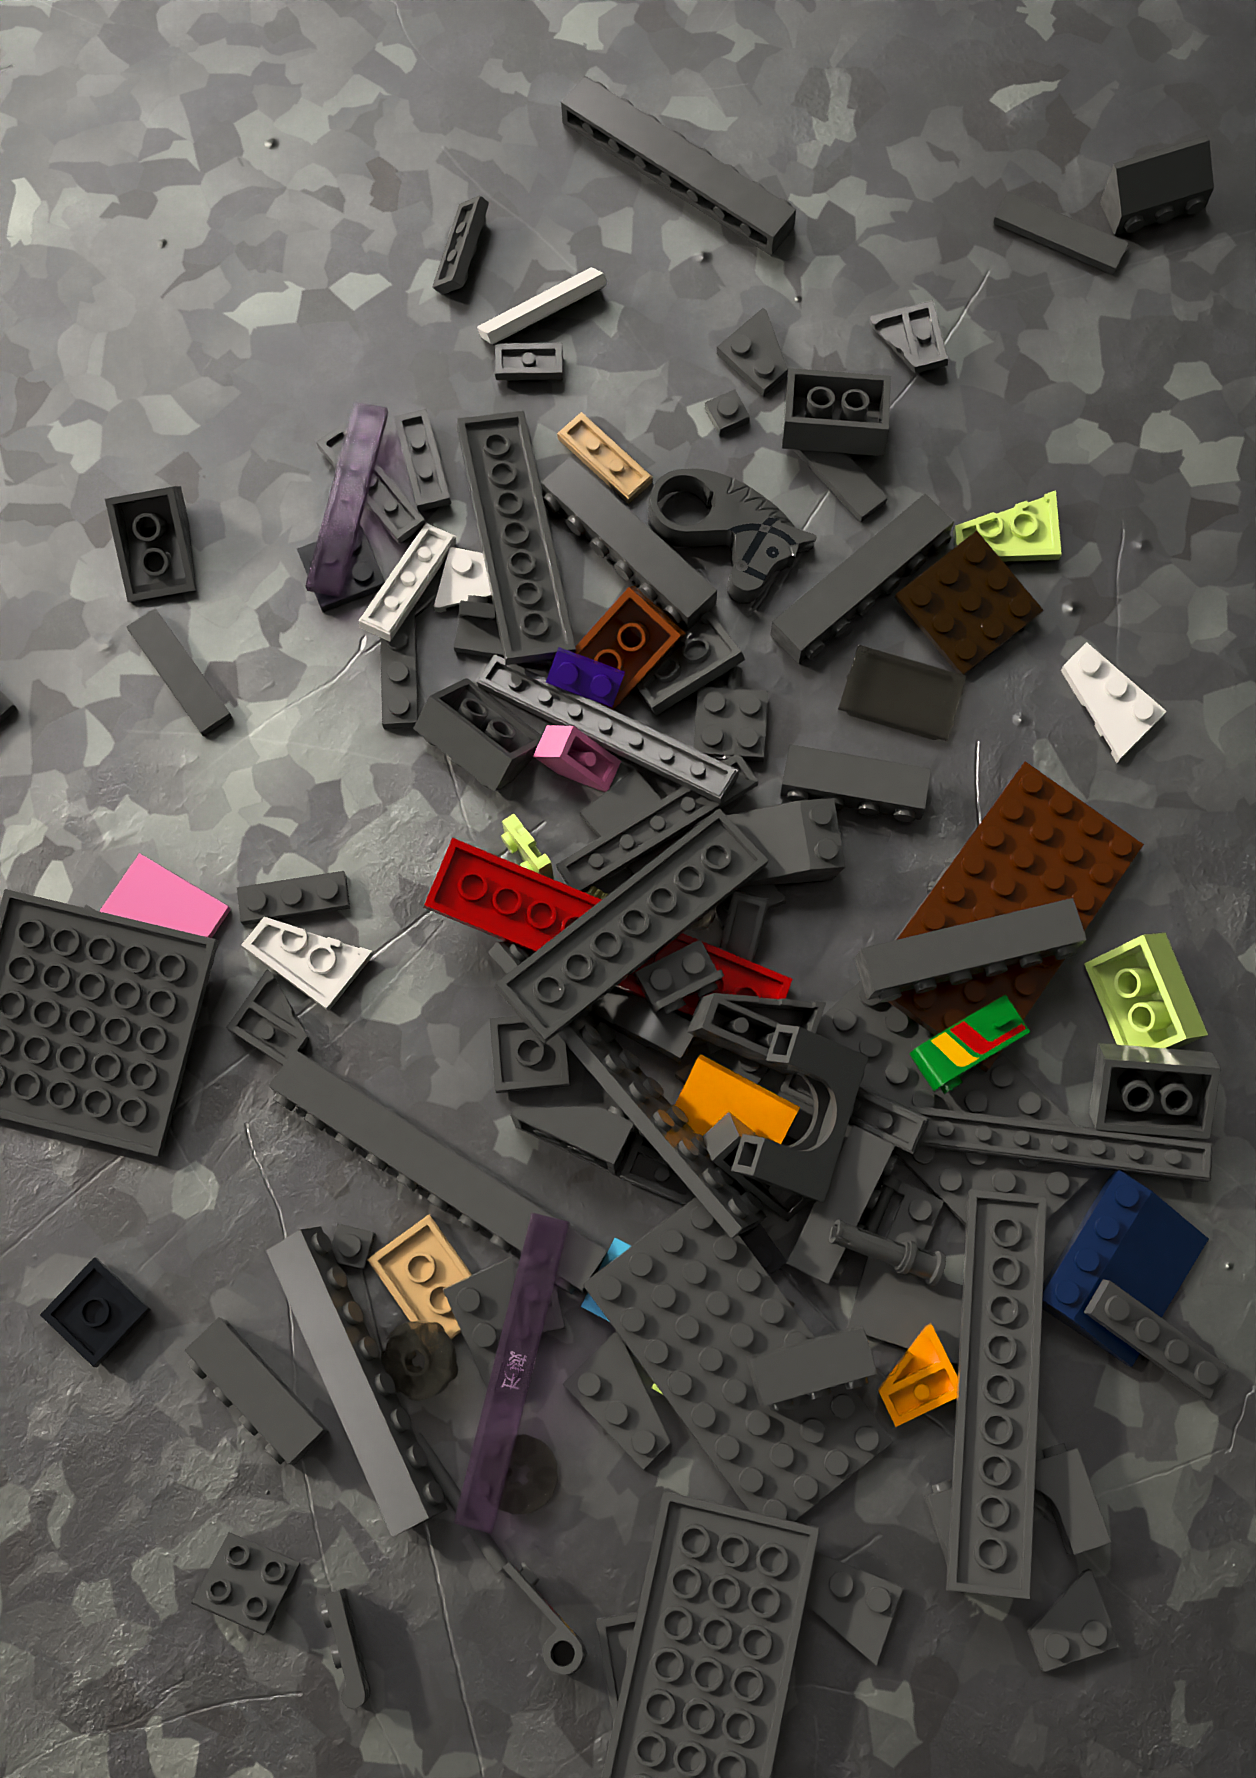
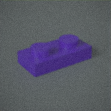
(585, 677)

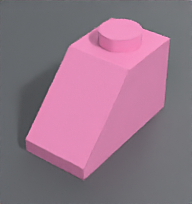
(577, 757)

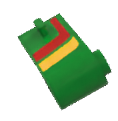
(968, 1043)

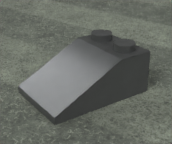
(152, 542)
(797, 840)
(585, 1132)

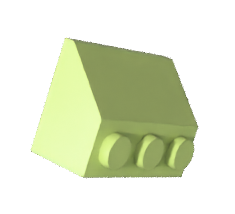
(1146, 994)

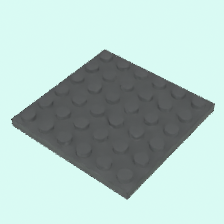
(96, 1020)

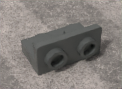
(677, 977)

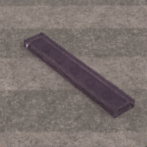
(347, 499)

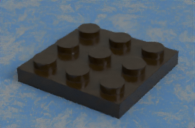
(968, 603)

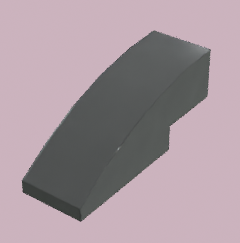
(636, 1020)

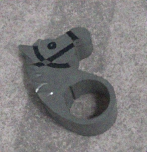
(738, 517)

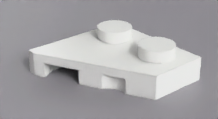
(462, 576)

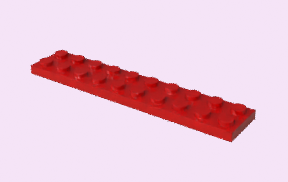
(534, 909)

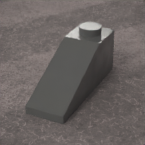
(722, 1145)

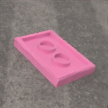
(164, 899)

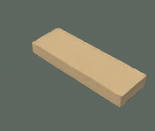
(605, 458)

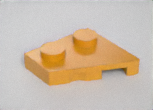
(919, 1380)

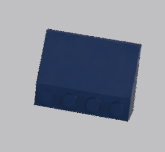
(1131, 1242)

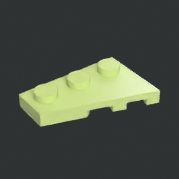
(1020, 533)

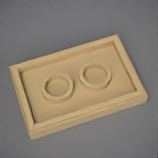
(417, 1270)

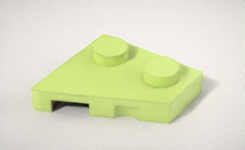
(519, 839)

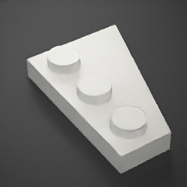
(1115, 703)
(308, 961)

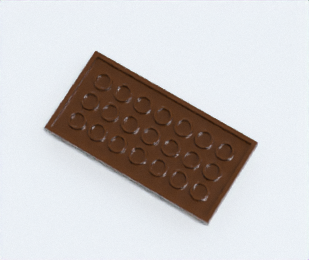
(1024, 854)

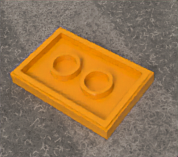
(716, 1090)

